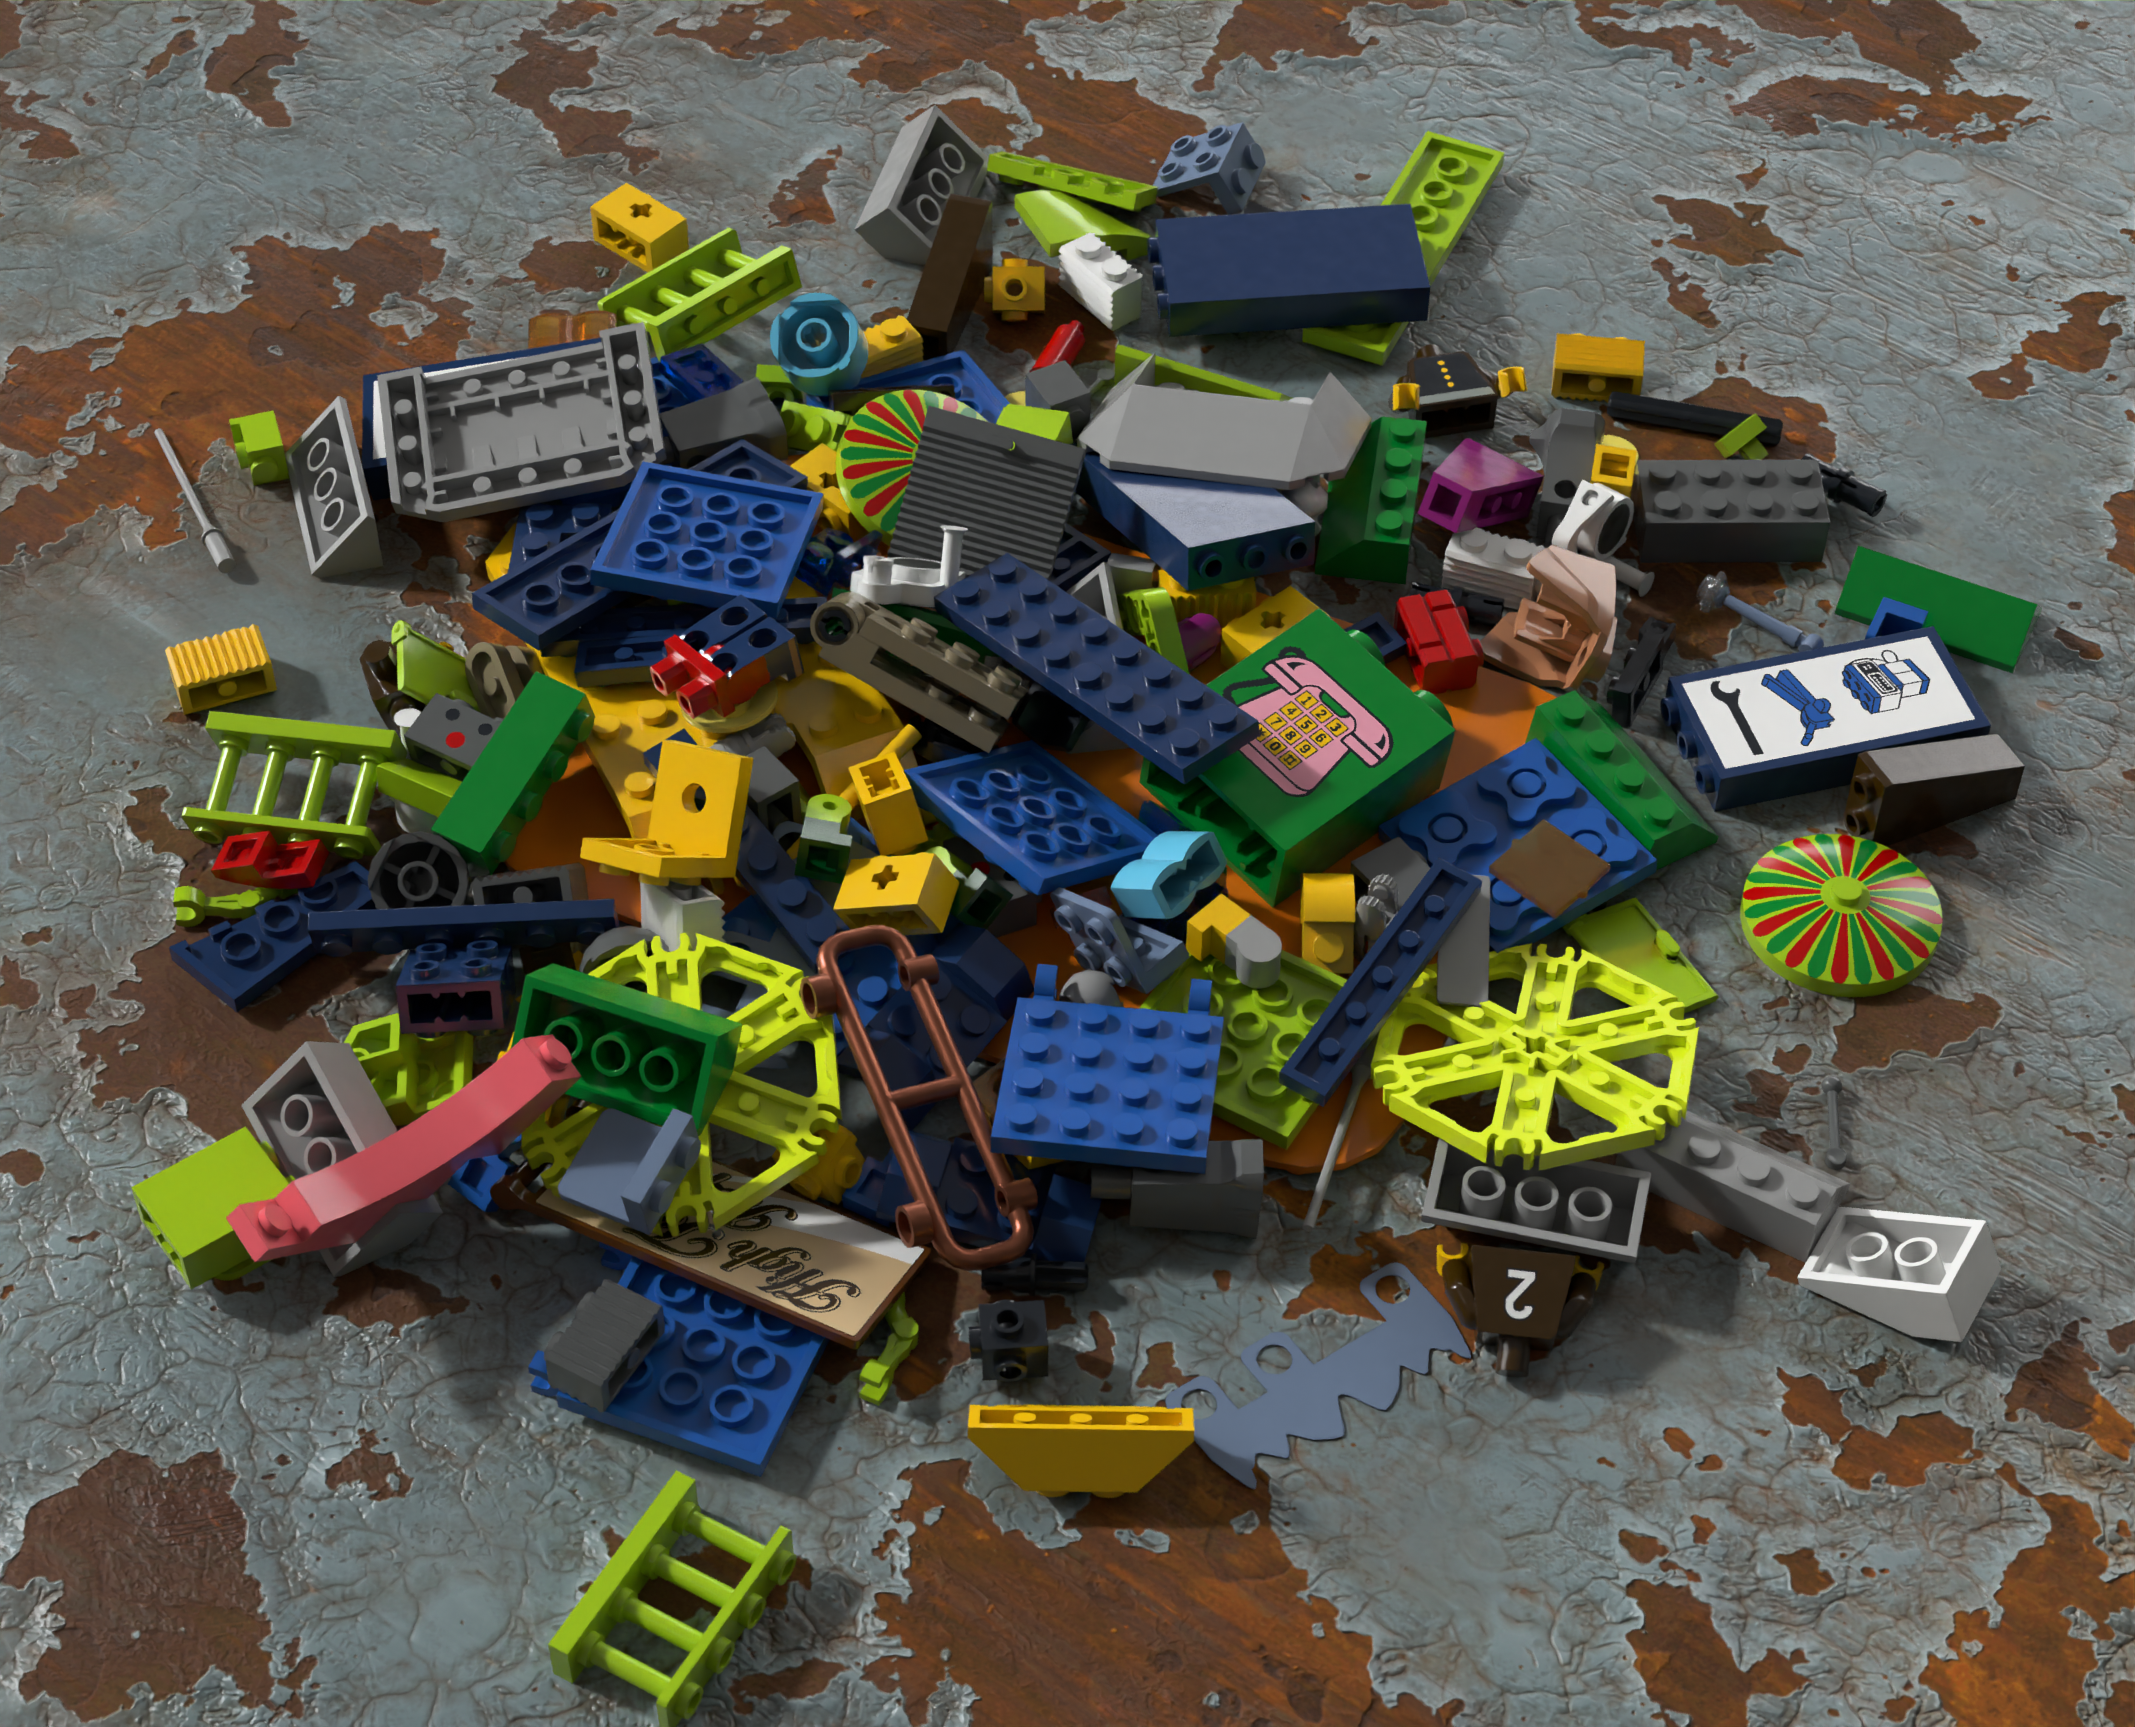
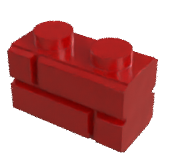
(1438, 642)

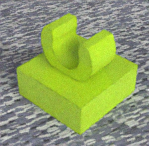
(777, 383)
(1743, 439)

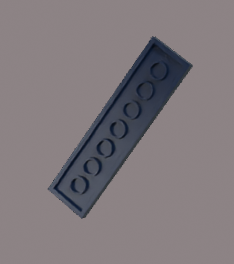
(554, 589)
(1097, 668)

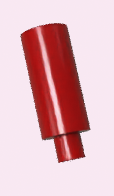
(1063, 345)

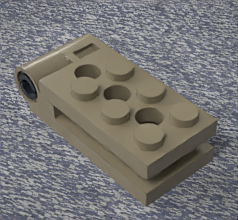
(856, 640)

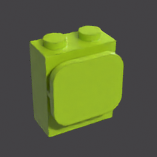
(191, 1199)

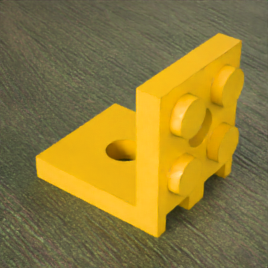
(681, 838)

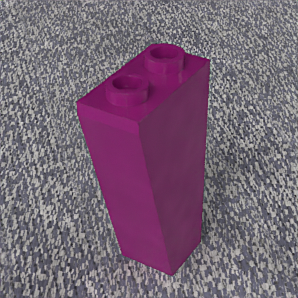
(1479, 489)

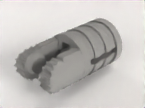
(769, 732)
(1374, 913)

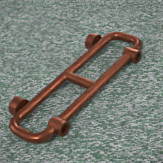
(923, 1219)

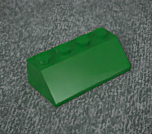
(1374, 506)
(515, 773)
(1620, 776)
(631, 1045)

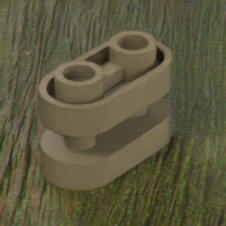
(499, 675)

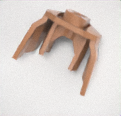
(1567, 629)

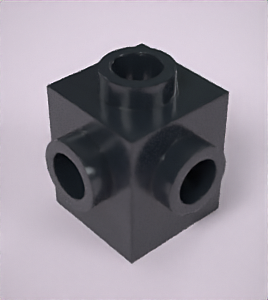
(1011, 1340)

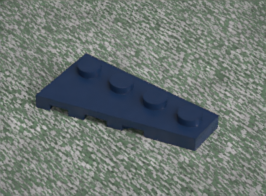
(262, 950)

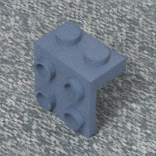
(1222, 157)
(1116, 945)
(631, 1167)

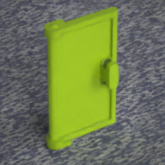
(429, 667)
(1637, 944)

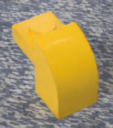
(1328, 920)

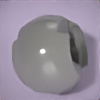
(1090, 987)

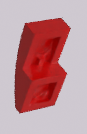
(262, 863)

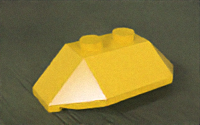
(1080, 1445)

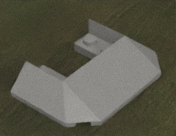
(1225, 435)

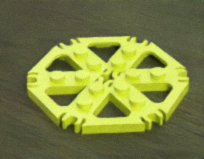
(1541, 1055)
(746, 1103)

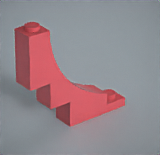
(411, 1164)

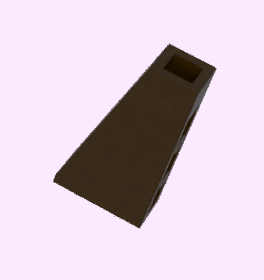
(953, 274)
(1928, 786)

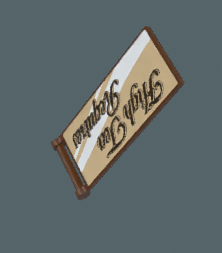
(776, 1256)

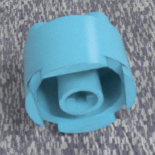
(817, 365)

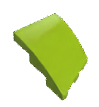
(1061, 218)
(411, 1071)

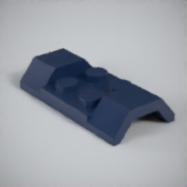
(976, 998)
(967, 1198)

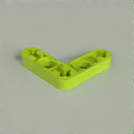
(1153, 615)

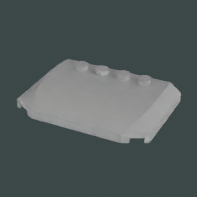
(521, 428)

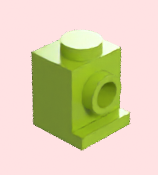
(260, 447)

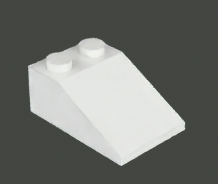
(1905, 1269)

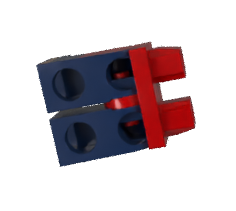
(726, 659)

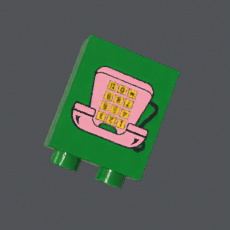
(1332, 758)

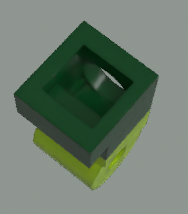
(824, 839)
(978, 895)

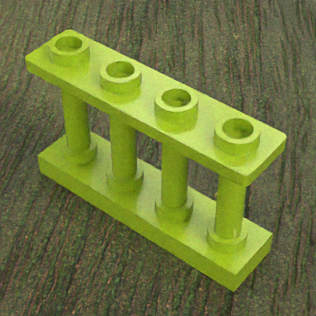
(703, 292)
(281, 742)
(646, 1555)

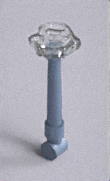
(1715, 593)

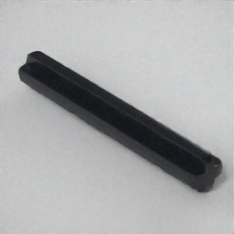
(1687, 416)

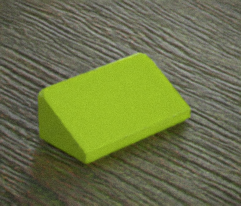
(416, 785)

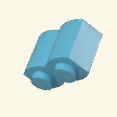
(1169, 874)

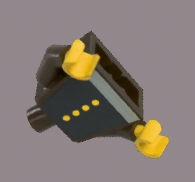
(1452, 391)

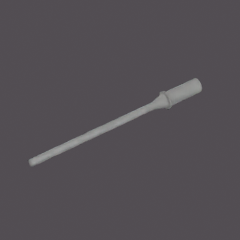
(212, 537)
(1360, 1074)

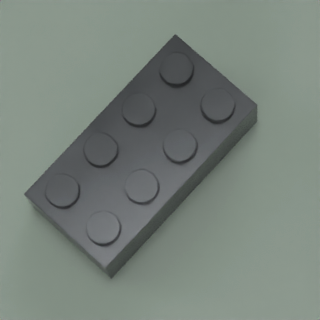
(1729, 511)

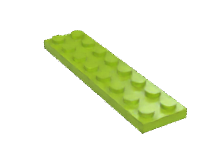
(1445, 187)

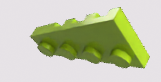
(1085, 184)

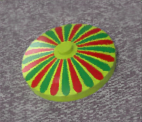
(880, 452)
(1841, 915)

